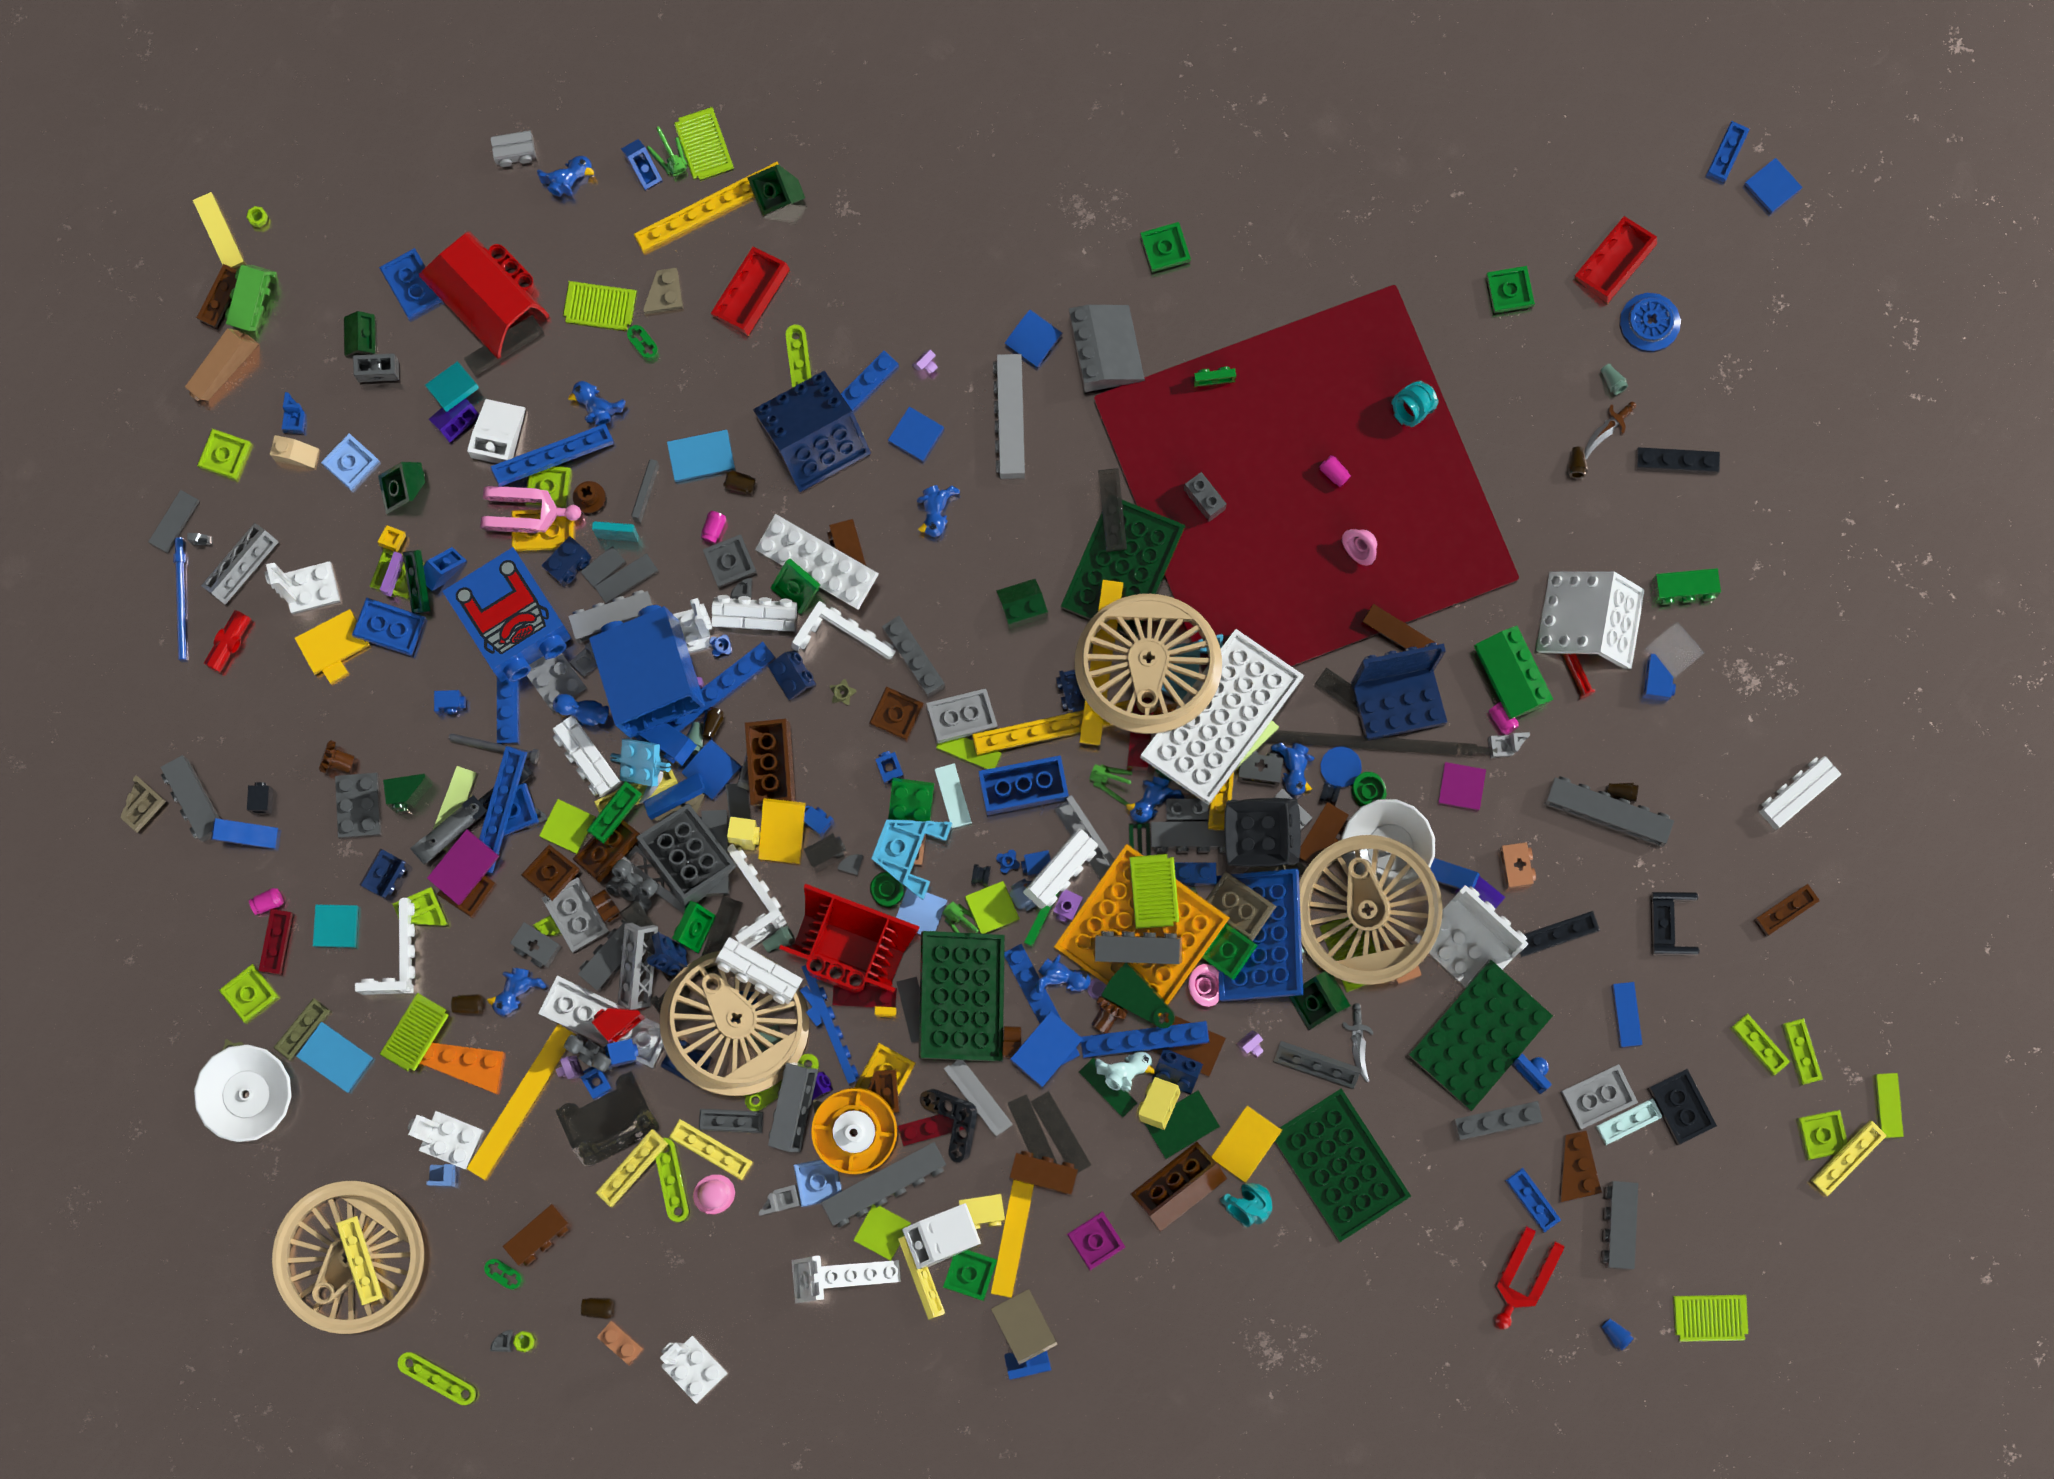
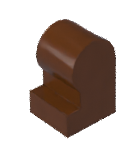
(605, 906)
(1011, 1040)

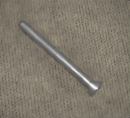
(532, 755)

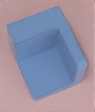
(442, 1175)

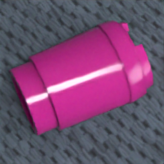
(1335, 471)
(713, 527)
(1501, 719)
(266, 901)

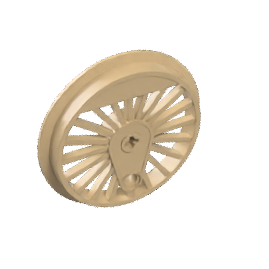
(1146, 677)
(1365, 891)
(722, 1006)
(335, 1271)

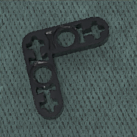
(958, 1114)

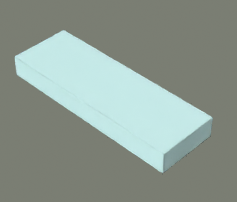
(953, 796)
(1628, 1121)

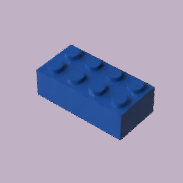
(1023, 785)

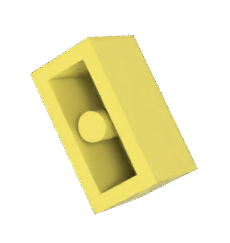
(743, 833)
(1158, 1103)
(985, 1210)

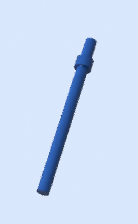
(179, 559)

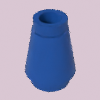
(1618, 1335)

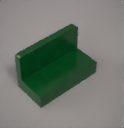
(359, 333)

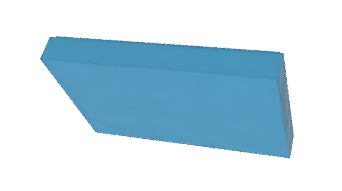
(701, 455)
(334, 1057)

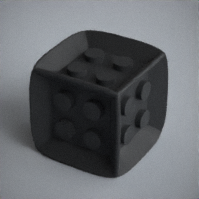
(1262, 832)

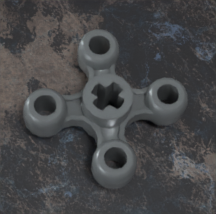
(631, 885)
(589, 1052)

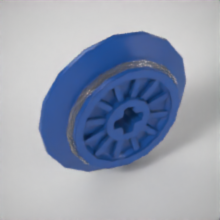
(1654, 335)

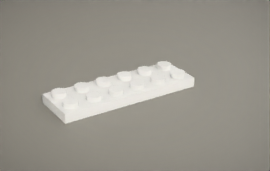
(827, 565)
(576, 1009)

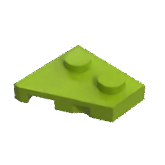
(426, 909)

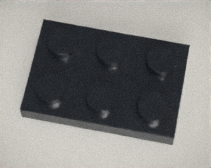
(1682, 1106)

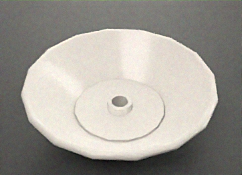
(1395, 821)
(221, 1091)

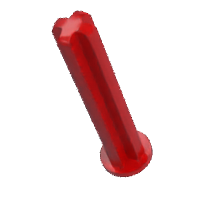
(1578, 675)

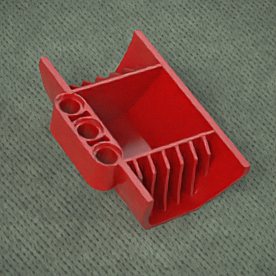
(481, 288)
(850, 940)

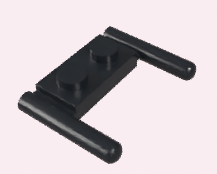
(1664, 923)

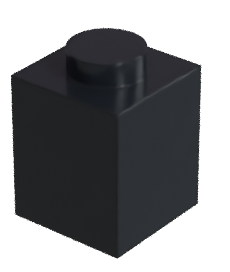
(259, 798)

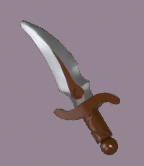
(1609, 426)

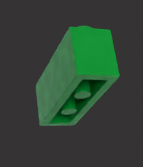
(1687, 586)

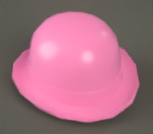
(1360, 545)
(1204, 985)
(713, 1194)

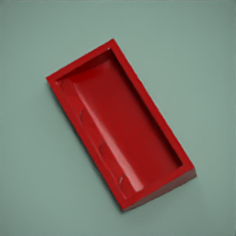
(1616, 259)
(750, 290)

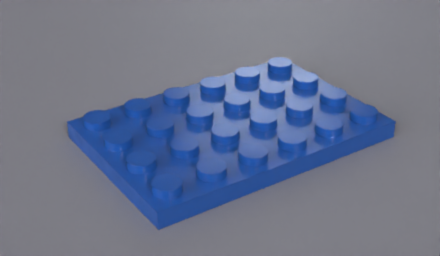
(1277, 960)

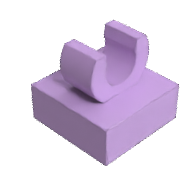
(925, 362)
(1250, 1043)
(570, 1068)

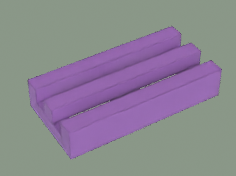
(392, 574)

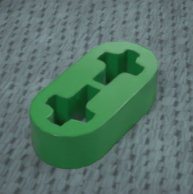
(638, 345)
(506, 1270)

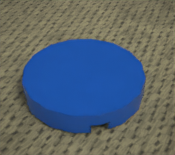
(1340, 766)

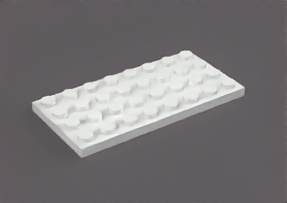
(1214, 743)

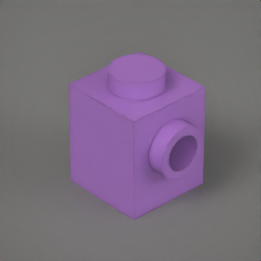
(1067, 906)

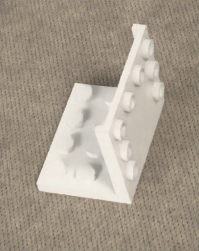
(1591, 616)
(1472, 936)

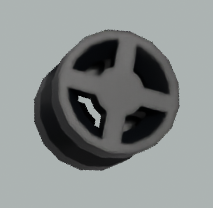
(1329, 793)
(981, 875)

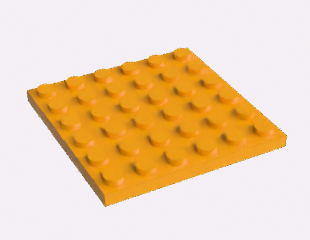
(1112, 909)

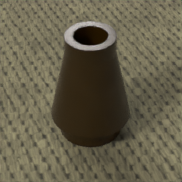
(1577, 465)
(712, 721)
(1624, 790)

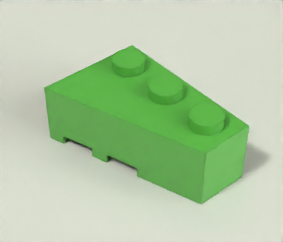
(248, 296)

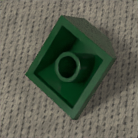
(775, 189)
(401, 485)

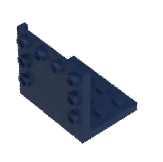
(813, 430)
(1399, 691)

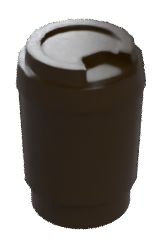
(739, 482)
(467, 1004)
(597, 1307)

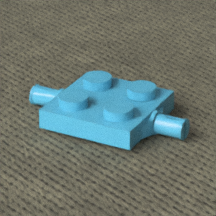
(640, 762)

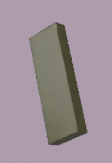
(302, 1029)

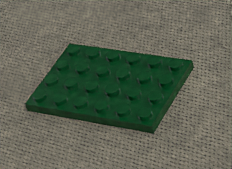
(1141, 567)
(961, 996)
(1480, 1035)
(1341, 1165)

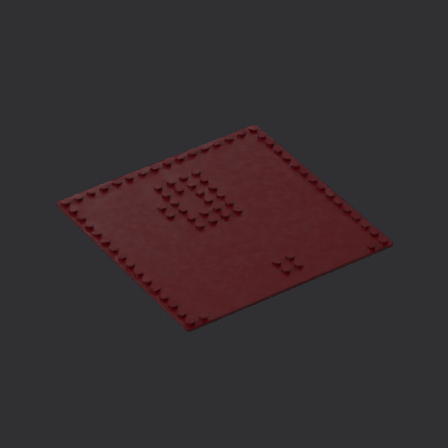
(1277, 550)

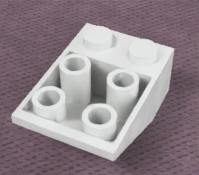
(496, 432)
(941, 1236)

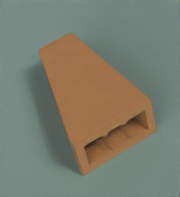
(220, 363)

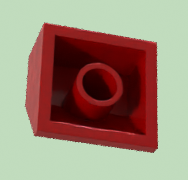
(616, 1022)

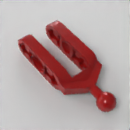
(1513, 1298)

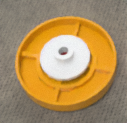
(856, 1110)

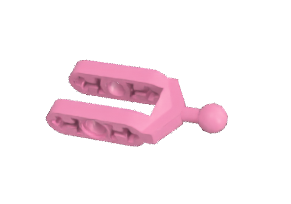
(527, 495)

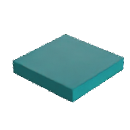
(452, 386)
(615, 531)
(335, 926)

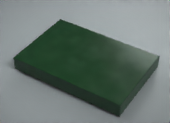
(1187, 1124)

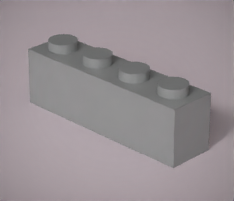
(589, 622)

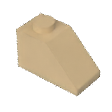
(294, 452)

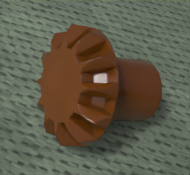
(589, 497)
(335, 759)
(1107, 1014)

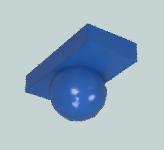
(1533, 1071)

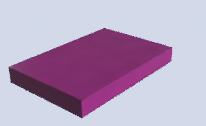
(463, 867)

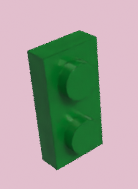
(1220, 376)

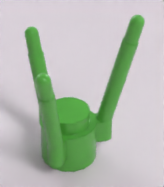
(675, 165)
(1102, 773)
(955, 913)

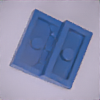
(1033, 338)
(714, 767)

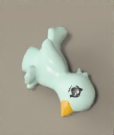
(1121, 1073)

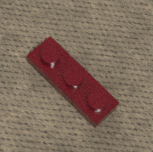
(275, 942)
(867, 998)
(926, 1129)

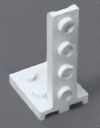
(304, 587)
(695, 626)
(848, 626)
(765, 924)
(406, 953)
(446, 1138)
(811, 1278)
(692, 1368)

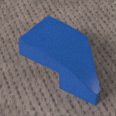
(293, 416)
(813, 1013)

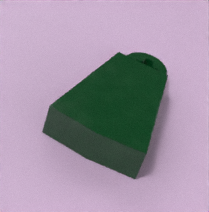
(1135, 994)

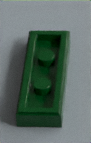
(416, 581)
(1119, 1100)

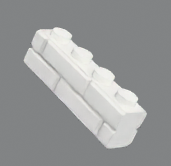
(754, 613)
(586, 756)
(1799, 793)
(1060, 869)
(758, 970)

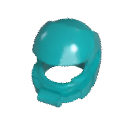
(1420, 399)
(1251, 1209)

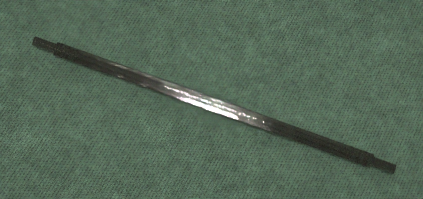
(1394, 744)

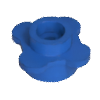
(726, 645)
(1005, 867)

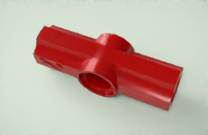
(227, 641)

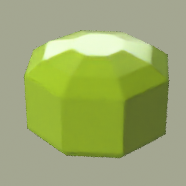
(257, 216)
(524, 1341)

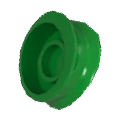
(1368, 788)
(886, 890)

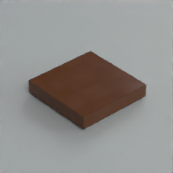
(896, 713)
(550, 872)
(474, 899)

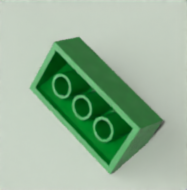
(1513, 672)

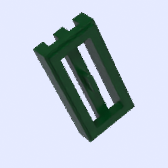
(1139, 826)

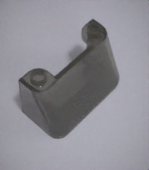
(608, 1122)

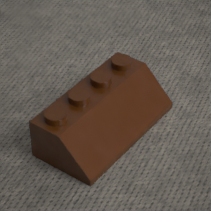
(770, 761)
(1178, 1186)

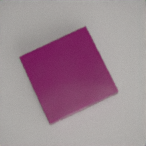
(1462, 786)
(1096, 1240)

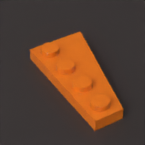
(468, 1064)

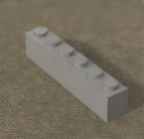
(1010, 411)

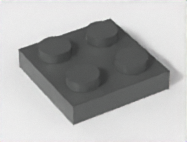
(729, 561)

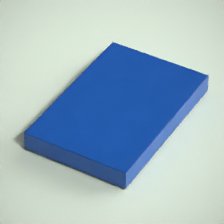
(407, 286)
(388, 626)
(1046, 1049)

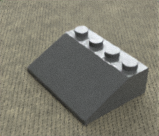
(1105, 346)
(685, 855)

